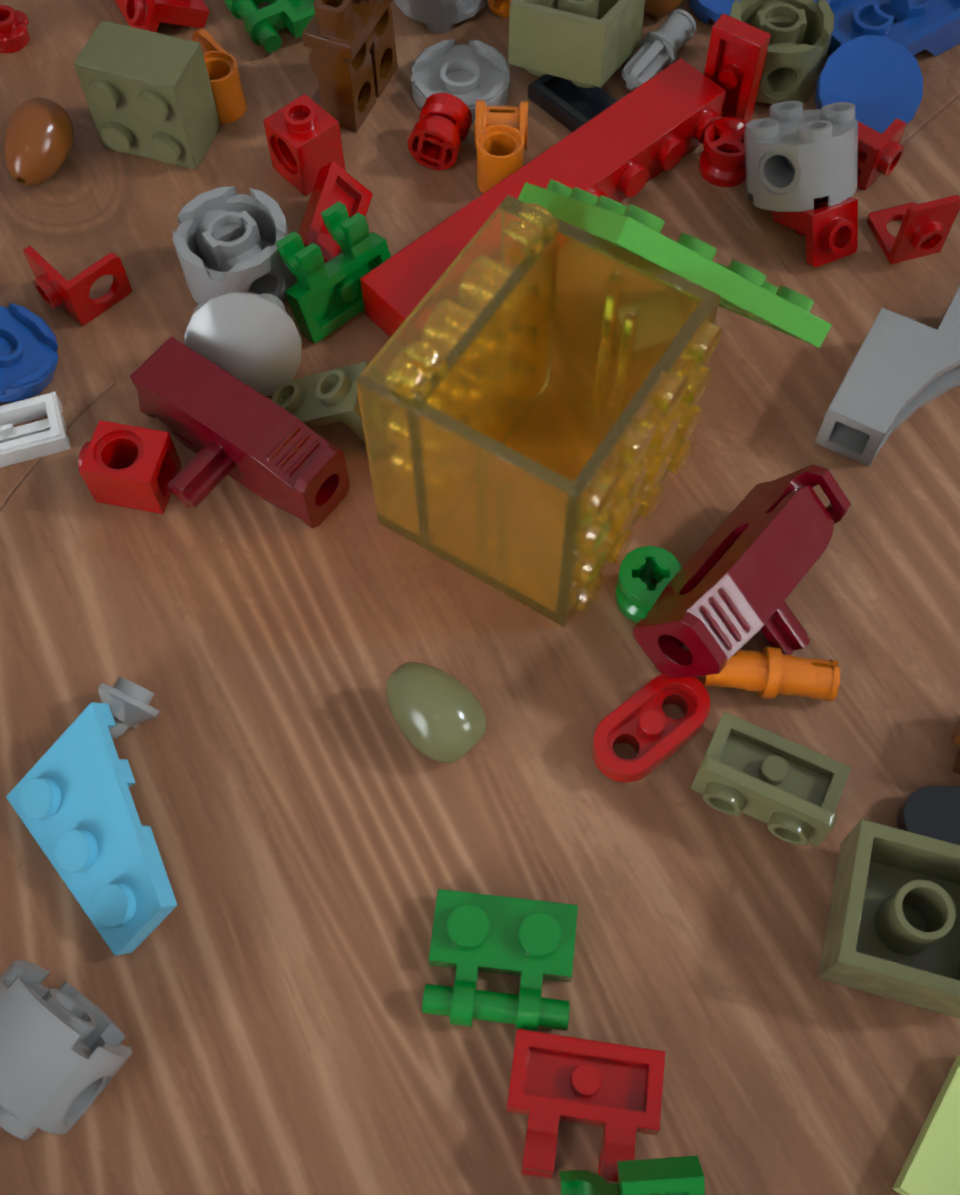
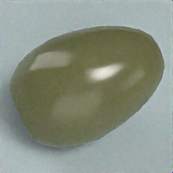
(435, 711)

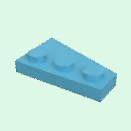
(90, 831)

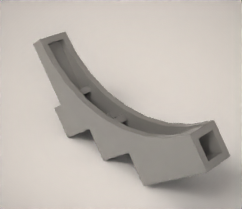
(889, 379)

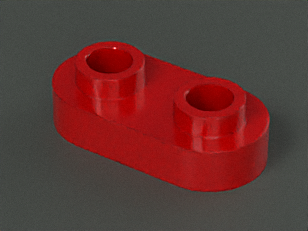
(648, 729)

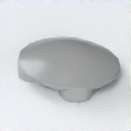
(247, 338)

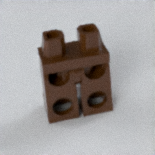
(351, 56)

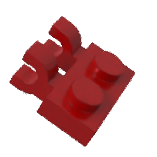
(586, 1085)

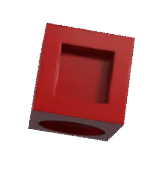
(303, 141)
(140, 484)

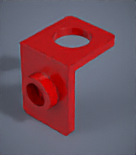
(922, 228)
(74, 294)

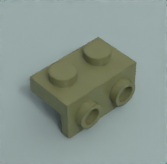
(771, 781)

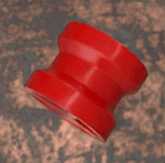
(724, 152)

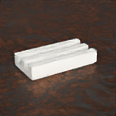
(34, 438)

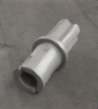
(659, 48)

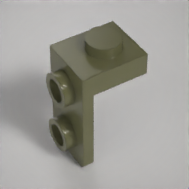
(324, 398)

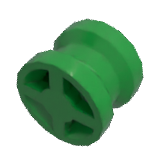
(634, 589)

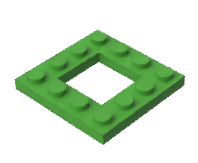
(638, 232)

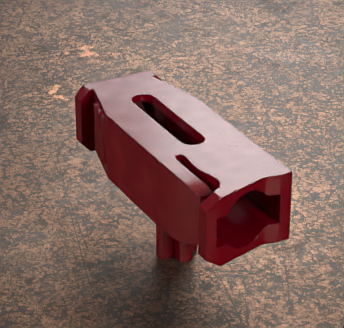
(238, 436)
(743, 577)

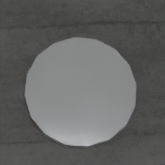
(461, 70)

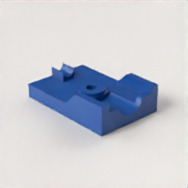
(916, 24)

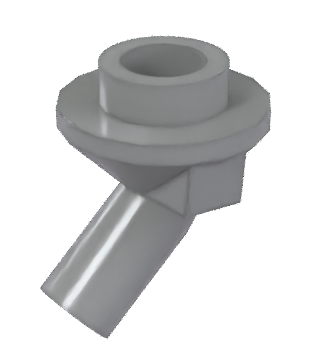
(127, 704)

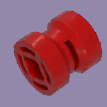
(440, 130)

